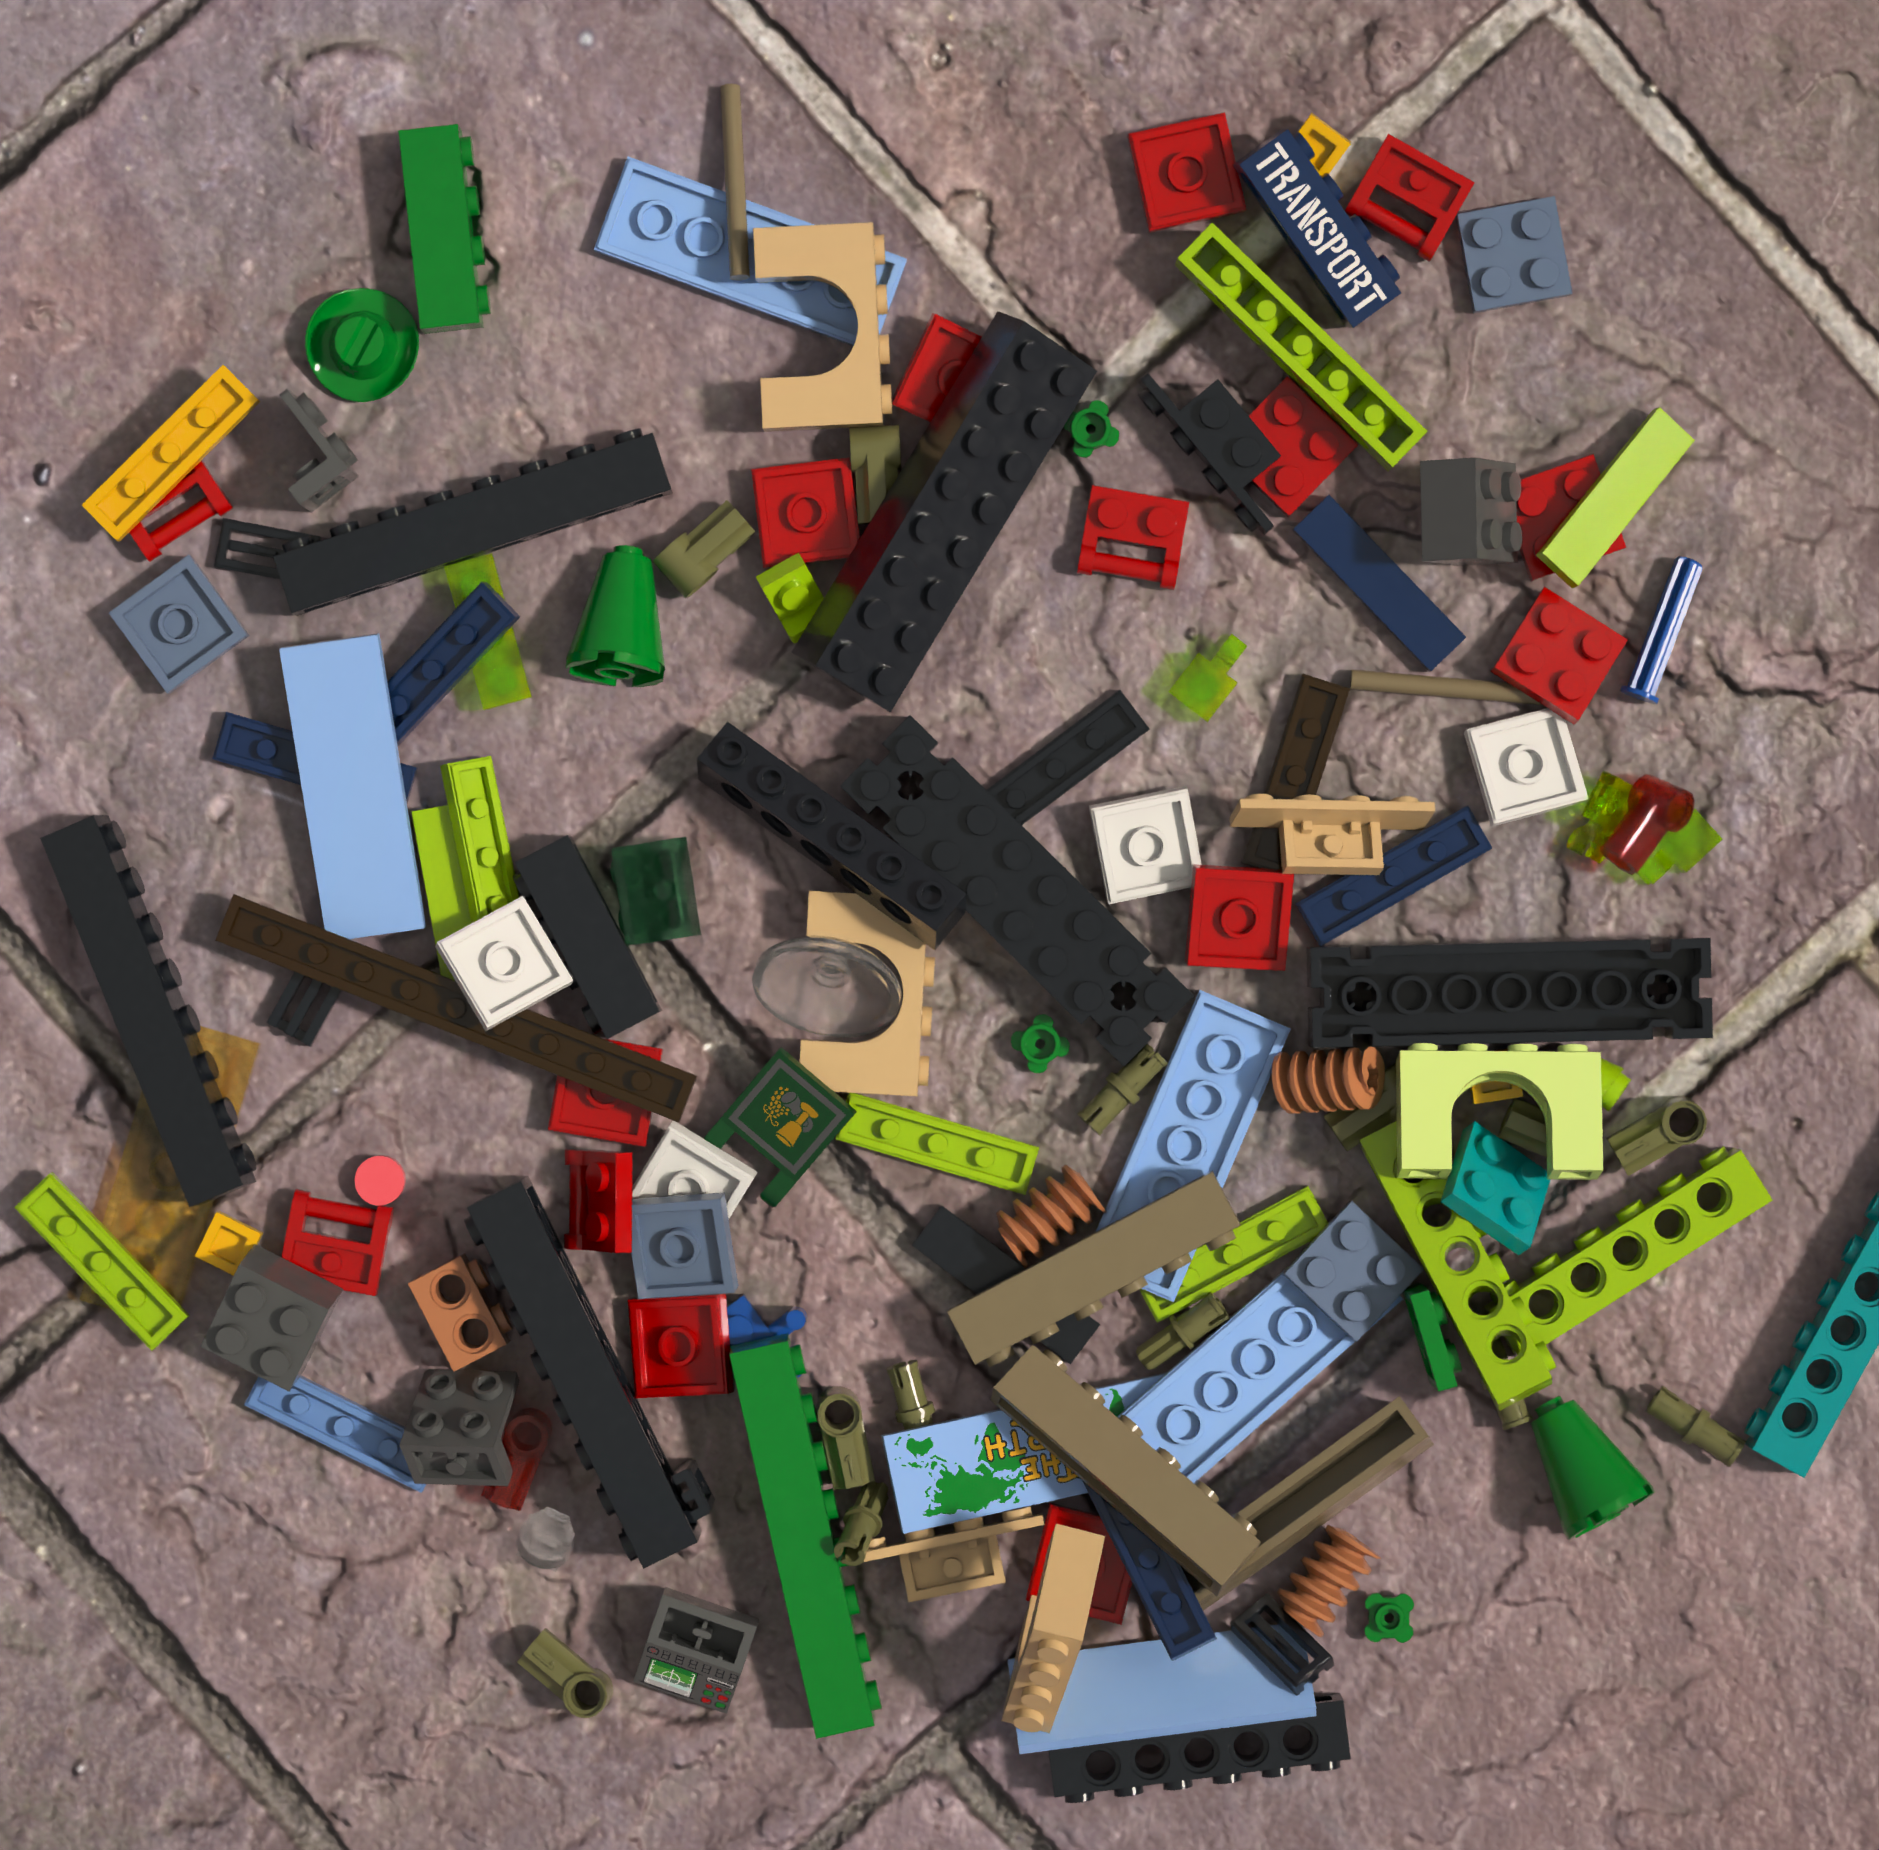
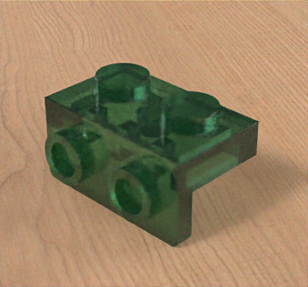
(655, 891)

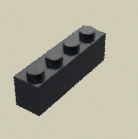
(587, 936)

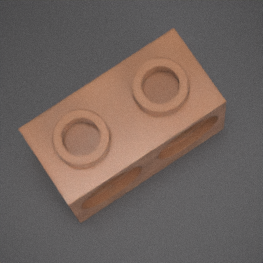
(448, 1317)

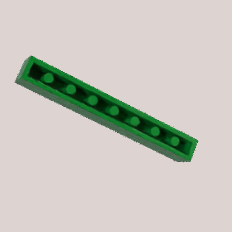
(803, 1535)

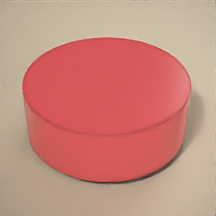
(380, 1180)

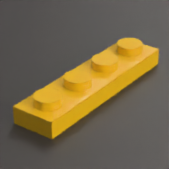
(171, 453)

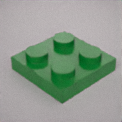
(1438, 1355)

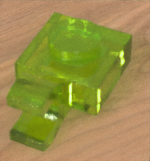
(1205, 682)
(1604, 810)
(1680, 848)

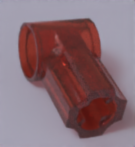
(1653, 811)
(523, 1460)

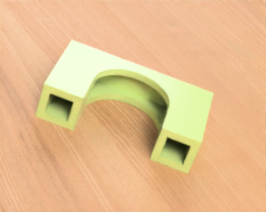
(1561, 1083)

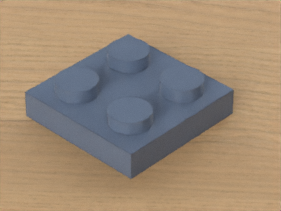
(1513, 254)
(178, 624)
(682, 1246)
(1353, 1271)

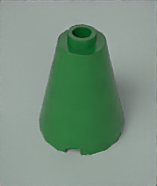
(619, 624)
(1584, 1468)

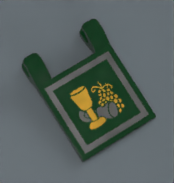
(786, 1119)

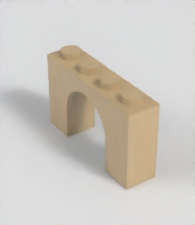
(846, 260)
(892, 1059)
(1053, 1629)

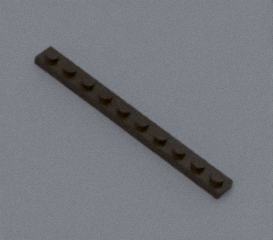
(443, 1005)

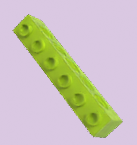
(1300, 347)
(1740, 1197)
(1504, 1379)

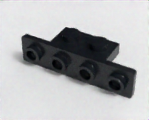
(1222, 439)

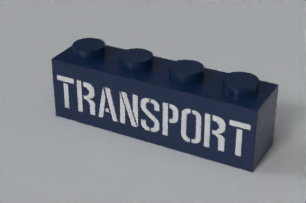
(1318, 228)

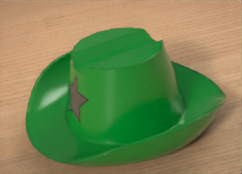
(362, 344)

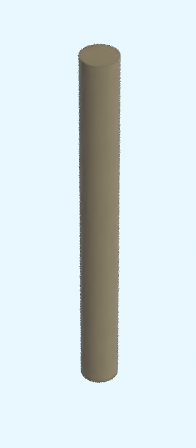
(734, 182)
(1437, 686)

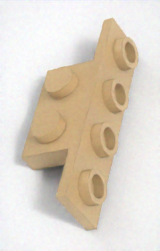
(1331, 834)
(954, 1559)

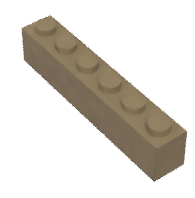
(1093, 1268)
(1126, 1469)
(1326, 1487)

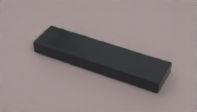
(1069, 758)
(983, 1264)

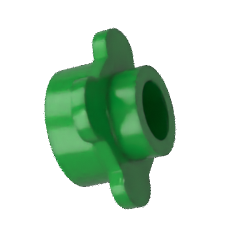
(1104, 434)
(1040, 1029)
(1378, 1607)

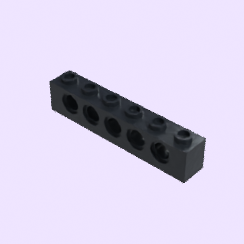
(831, 836)
(1323, 1752)

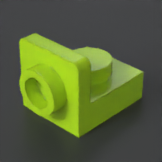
(791, 594)

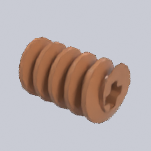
(1328, 1080)
(1048, 1214)
(1326, 1578)

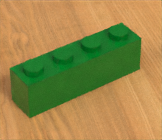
(442, 229)

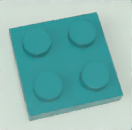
(1496, 1188)

